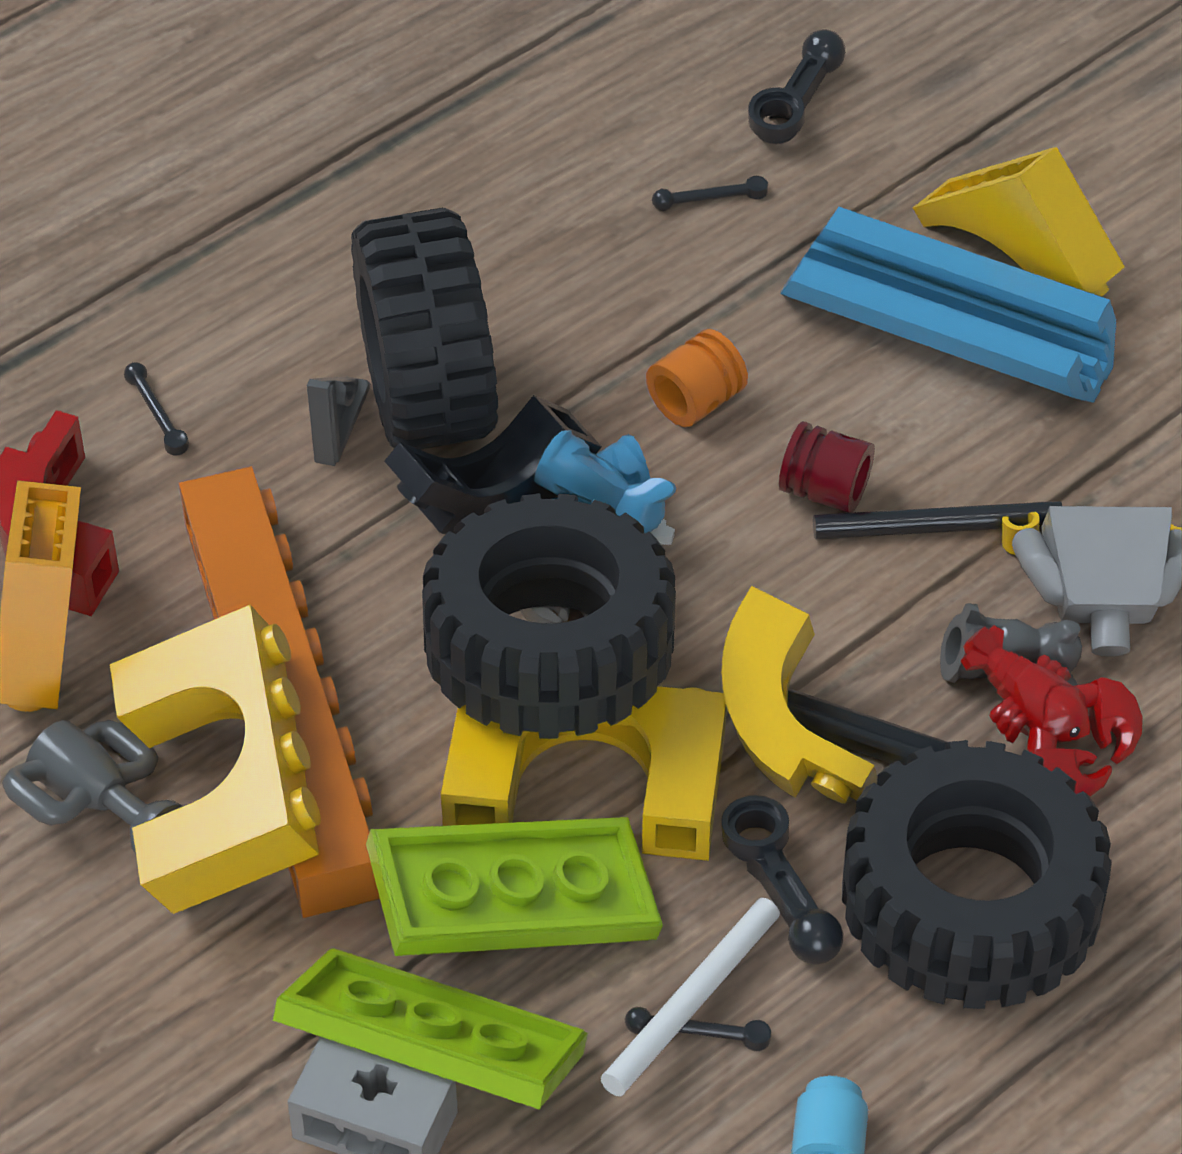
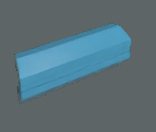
(959, 303)

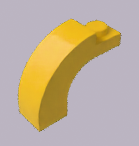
(756, 674)

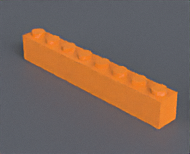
(248, 566)

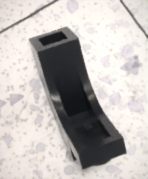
(501, 470)

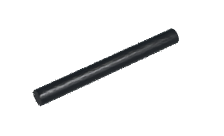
(926, 520)

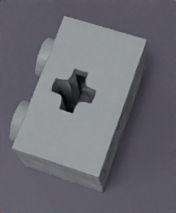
(369, 1104)

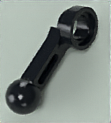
(822, 54)
(813, 933)

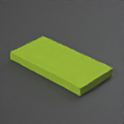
(512, 885)
(432, 1027)

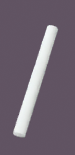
(689, 997)

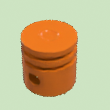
(697, 378)

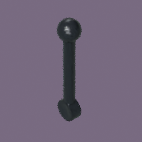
(755, 188)
(174, 440)
(755, 1034)

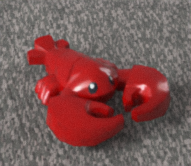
(1053, 710)

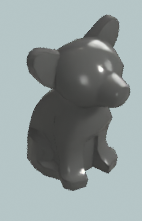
(1053, 639)

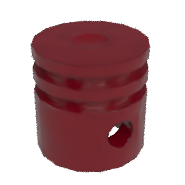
(826, 467)

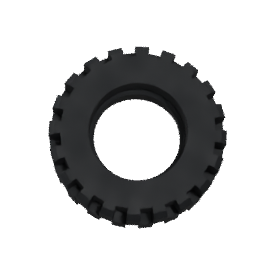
(425, 328)
(549, 673)
(963, 944)

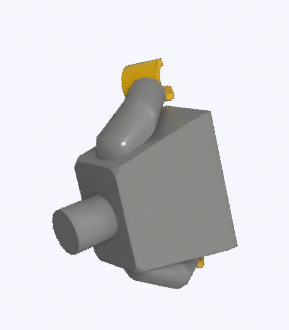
(1101, 566)

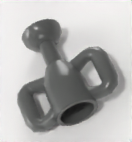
(85, 775)

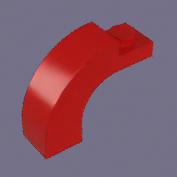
(54, 459)

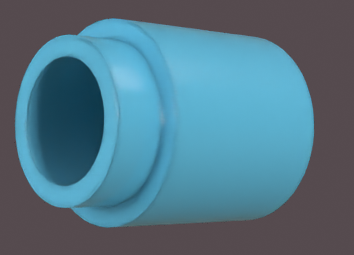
(830, 1118)

